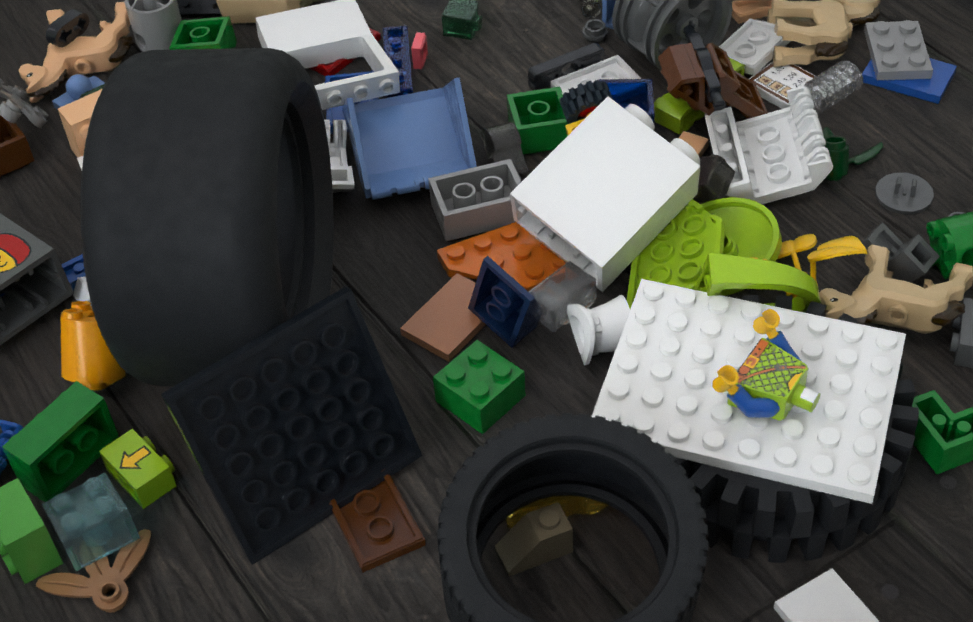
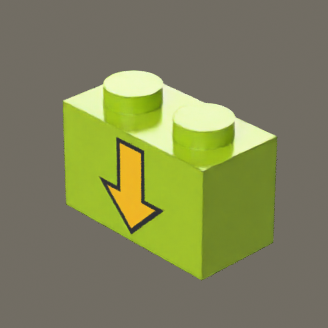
(139, 467)

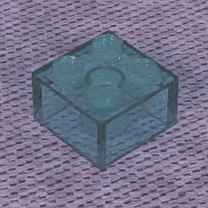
(91, 521)

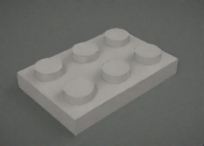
(898, 50)

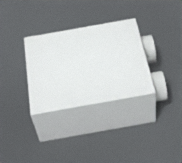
(607, 190)

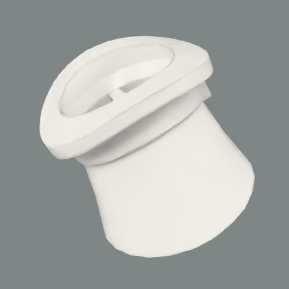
(599, 327)

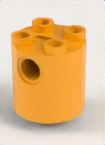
(84, 350)

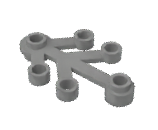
(18, 102)

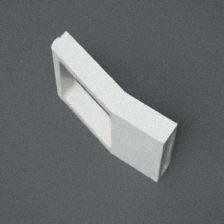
(327, 34)

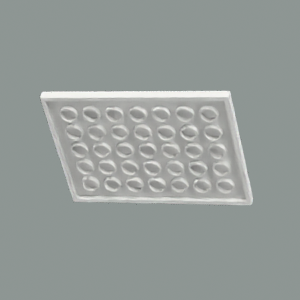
(681, 340)

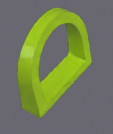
(739, 272)

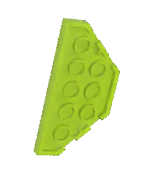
(679, 250)

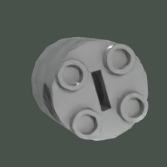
(153, 22)

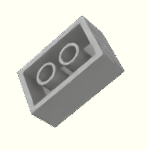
(474, 199)

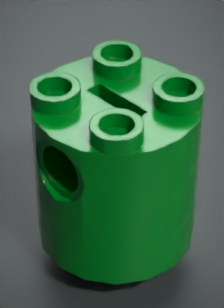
(952, 241)

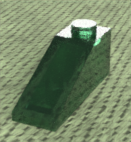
(461, 19)

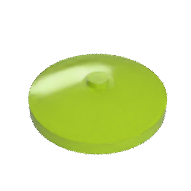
(749, 230)

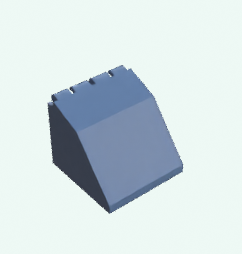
(409, 139)

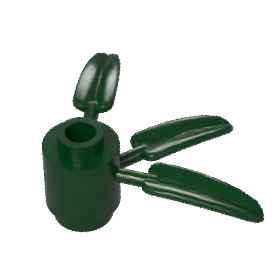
(840, 154)

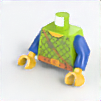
(769, 378)

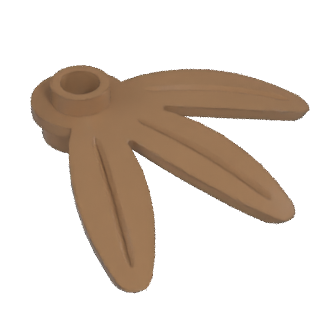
(102, 577)

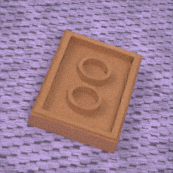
(445, 321)

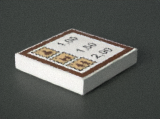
(774, 82)

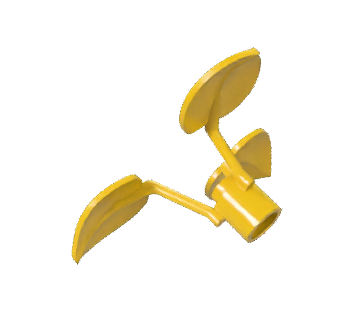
(834, 248)

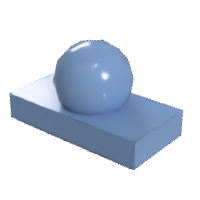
(75, 87)

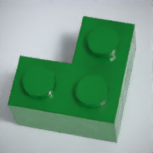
(941, 435)

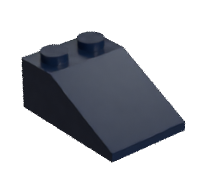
(504, 304)

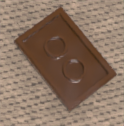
(378, 525)

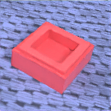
(419, 50)

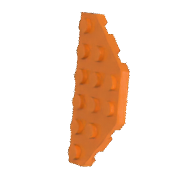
(510, 248)

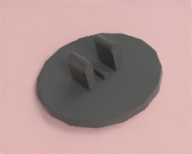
(904, 193)

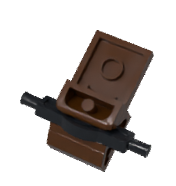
(707, 78)

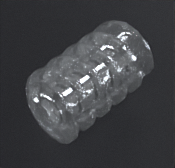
(834, 85)

